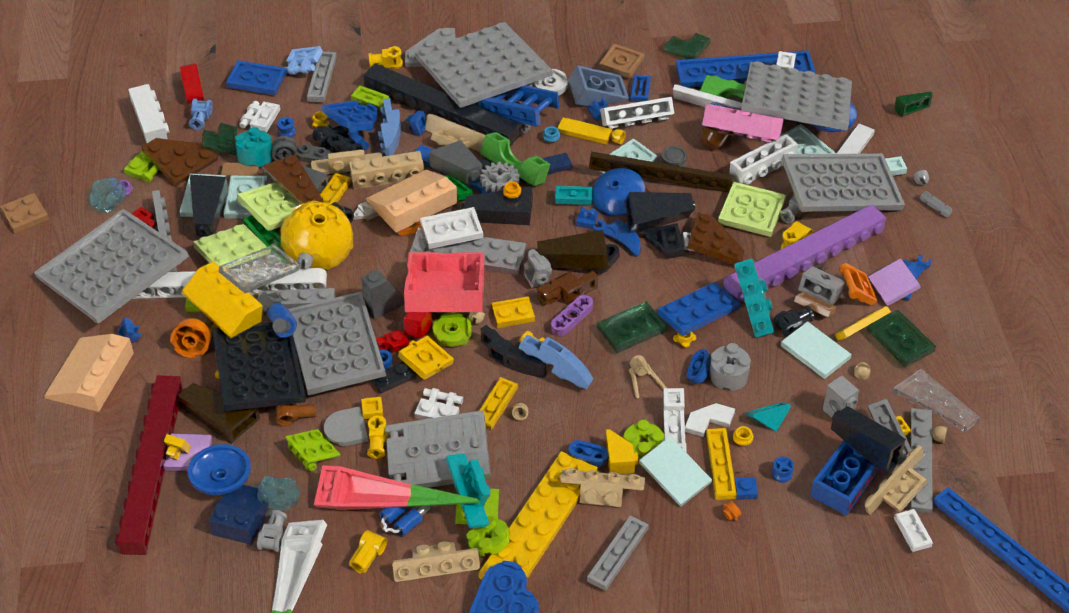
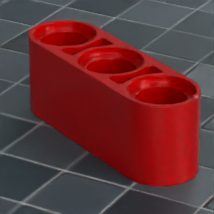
(191, 83)

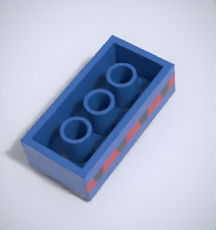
(843, 479)

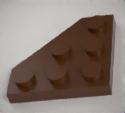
(178, 158)
(713, 240)

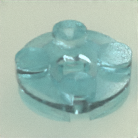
(101, 188)
(287, 490)

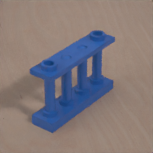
(522, 112)

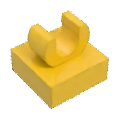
(176, 445)

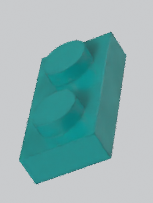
(573, 195)

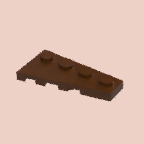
(293, 179)

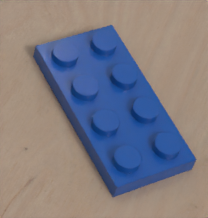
(698, 308)

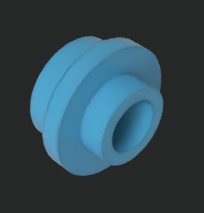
(551, 134)

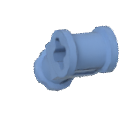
(200, 111)

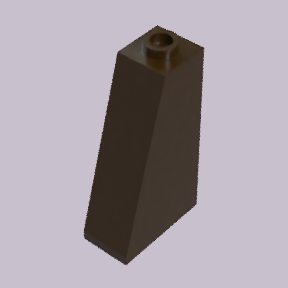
(576, 251)
(208, 408)

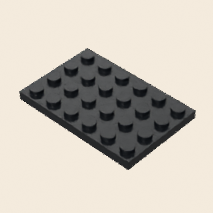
(257, 368)

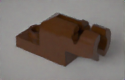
(567, 288)

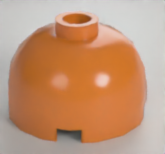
(191, 337)

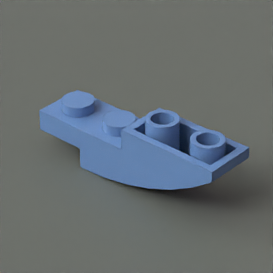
(390, 129)
(565, 363)

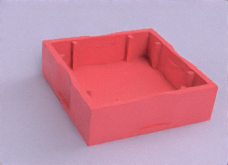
(444, 282)

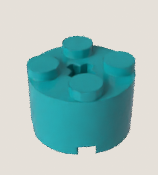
(254, 147)

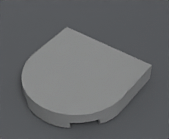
(346, 427)

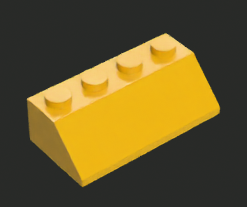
(222, 301)

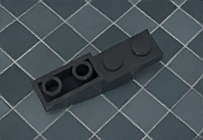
(510, 355)

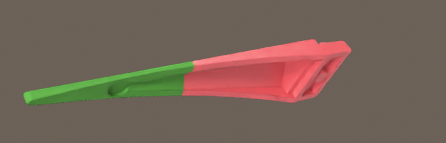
(351, 489)

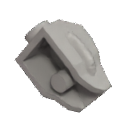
(537, 269)

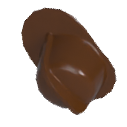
(713, 138)

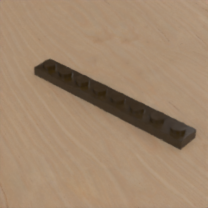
(663, 172)

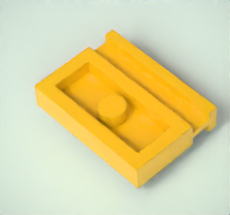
(513, 312)

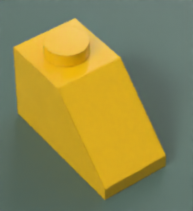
(621, 454)

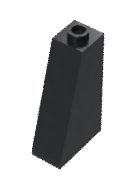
(208, 200)
(499, 209)
(654, 209)
(870, 439)

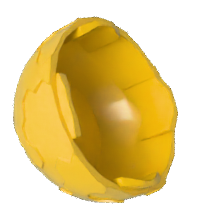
(325, 241)

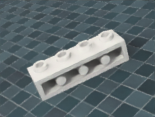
(637, 111)
(148, 113)
(762, 160)

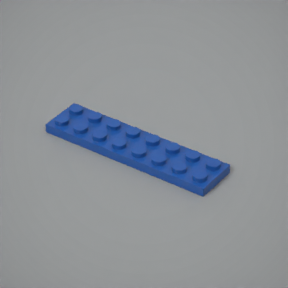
(694, 71)

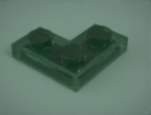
(689, 49)
(222, 141)

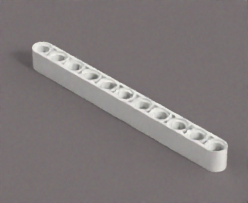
(173, 283)

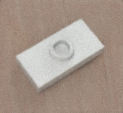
(913, 530)

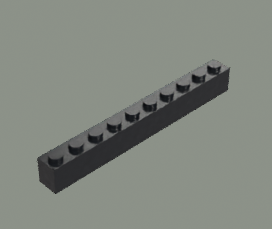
(436, 102)

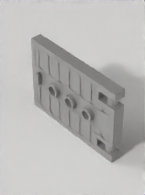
(427, 442)

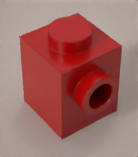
(417, 324)

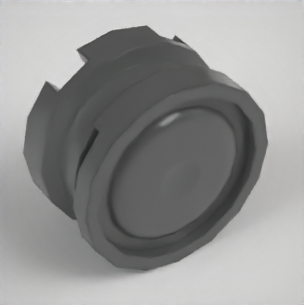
(283, 147)
(674, 156)

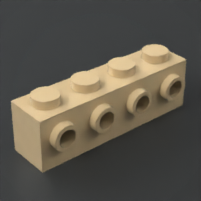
(389, 168)

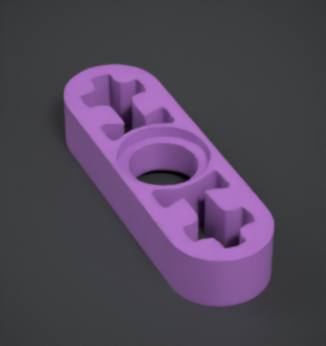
(570, 323)

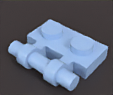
(304, 58)

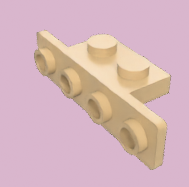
(447, 132)
(340, 161)
(901, 485)
(602, 487)
(435, 561)

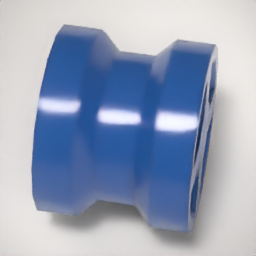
(286, 127)
(780, 464)

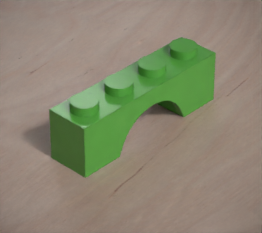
(723, 88)
(497, 149)

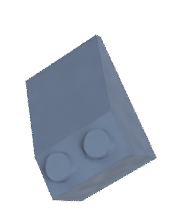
(593, 85)

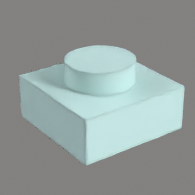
(896, 165)

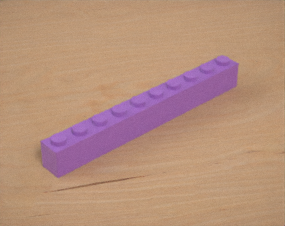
(813, 249)

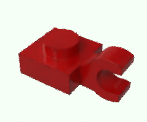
(146, 217)
(394, 341)

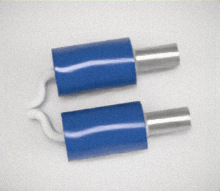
(406, 523)

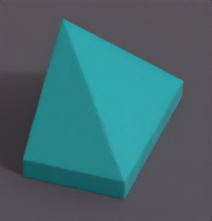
(770, 415)

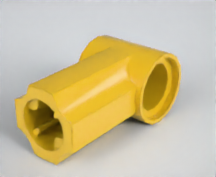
(369, 547)

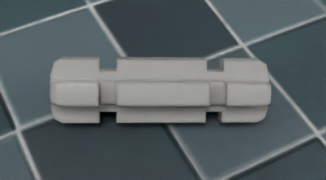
(936, 204)

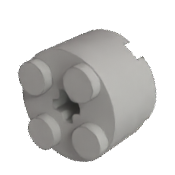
(729, 367)

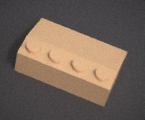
(414, 199)
(91, 371)

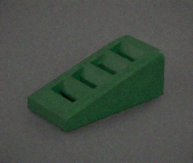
(912, 103)

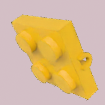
(425, 357)

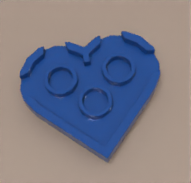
(352, 115)
(504, 591)

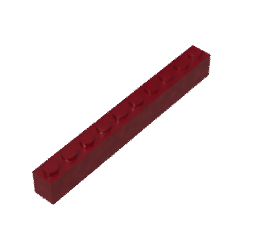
(149, 467)

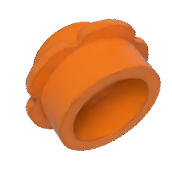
(731, 511)

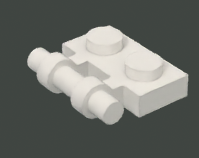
(264, 115)
(433, 409)

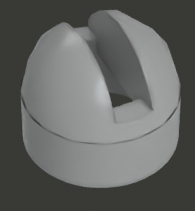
(921, 177)
(305, 257)

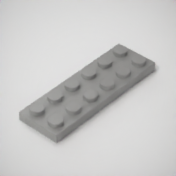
(499, 254)

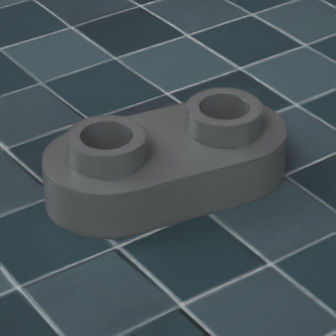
(310, 153)

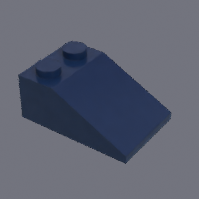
(238, 515)

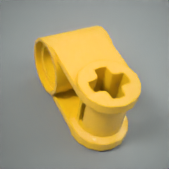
(795, 233)

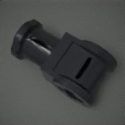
(327, 131)
(341, 144)
(790, 320)

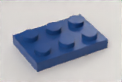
(256, 77)

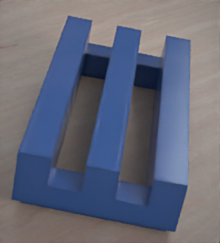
(639, 97)

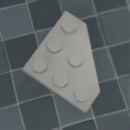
(439, 36)

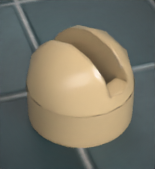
(478, 316)
(862, 371)
(516, 411)
(939, 433)

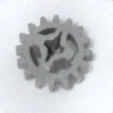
(497, 176)

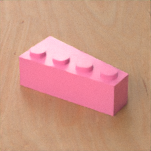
(743, 122)

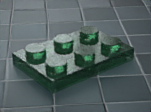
(631, 327)
(901, 338)

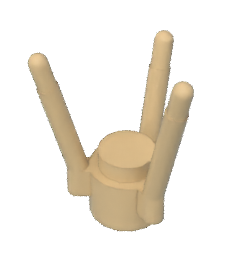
(640, 367)

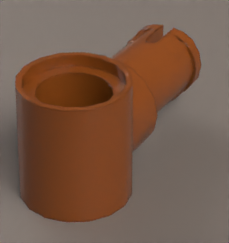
(288, 413)

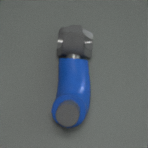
(283, 320)

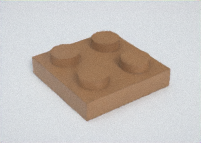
(621, 61)
(24, 213)

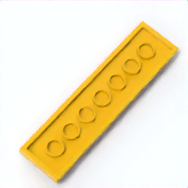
(541, 517)

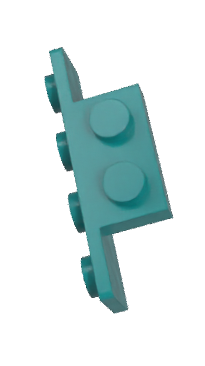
(755, 297)
(470, 482)

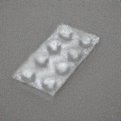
(259, 268)

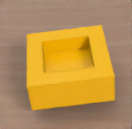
(372, 407)

